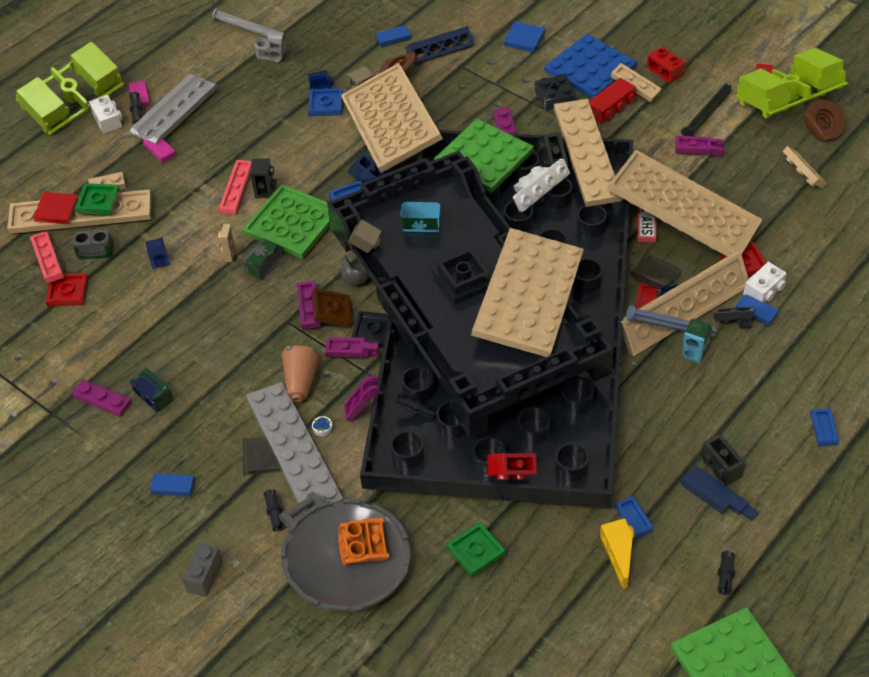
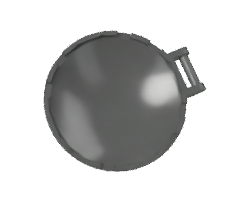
(314, 560)

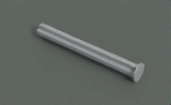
(241, 23)

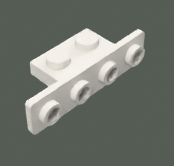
(538, 183)

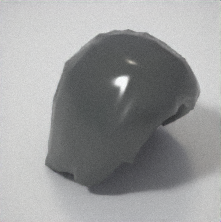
(353, 273)

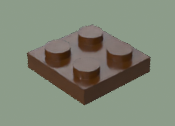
(331, 307)

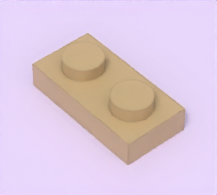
(113, 179)
(227, 242)

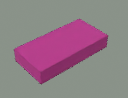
(140, 87)
(161, 151)

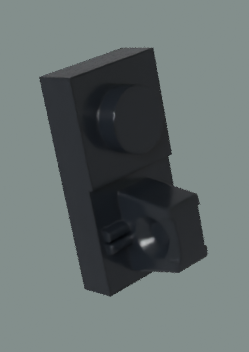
(743, 315)

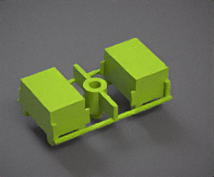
(780, 90)
(49, 108)

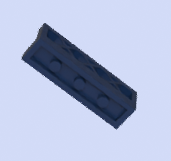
(442, 38)

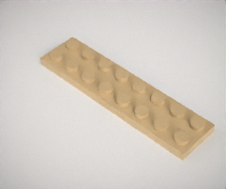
(586, 151)
(128, 207)
(687, 301)

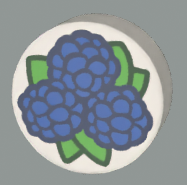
(322, 426)

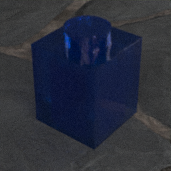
(157, 253)

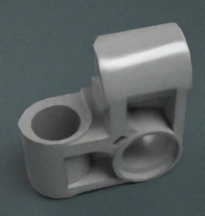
(271, 48)

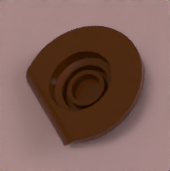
(406, 62)
(824, 120)

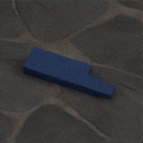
(716, 493)

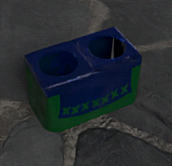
(151, 389)

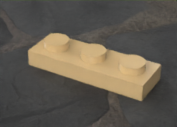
(643, 86)
(804, 168)

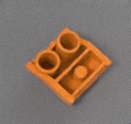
(362, 541)

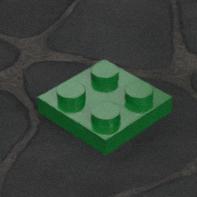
(97, 199)
(475, 549)

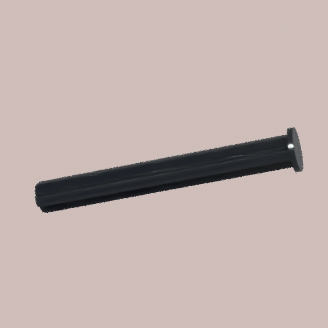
(707, 110)

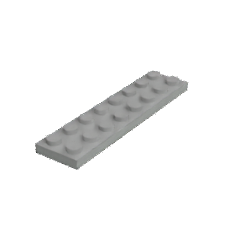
(292, 444)

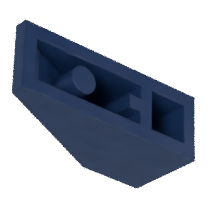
(365, 169)

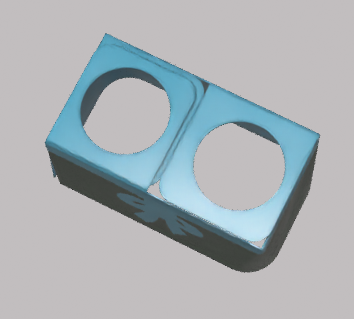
(420, 216)
(697, 331)

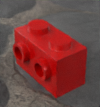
(666, 64)
(512, 464)

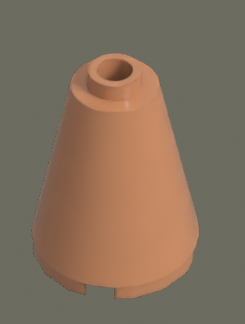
(299, 371)

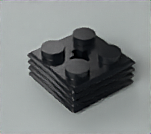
(554, 91)

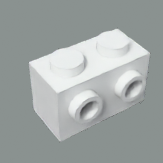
(106, 114)
(766, 283)

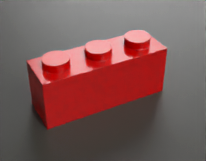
(612, 100)

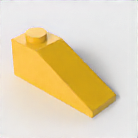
(618, 543)

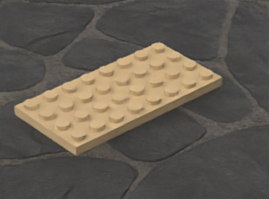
(391, 117)
(684, 204)
(528, 293)

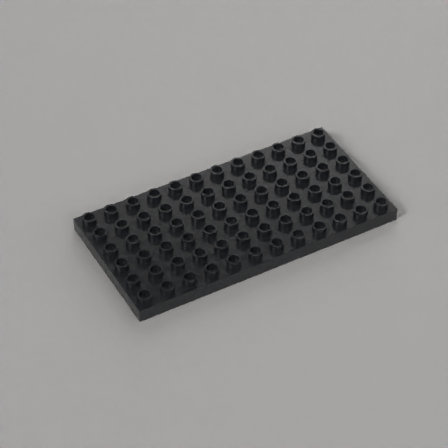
(564, 425)

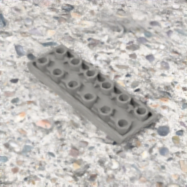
(173, 109)

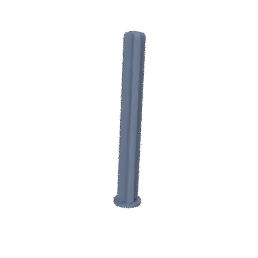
(659, 319)

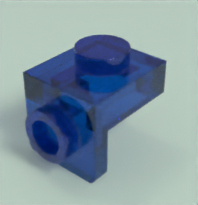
(320, 80)

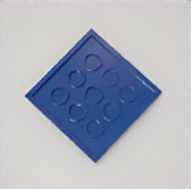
(589, 65)

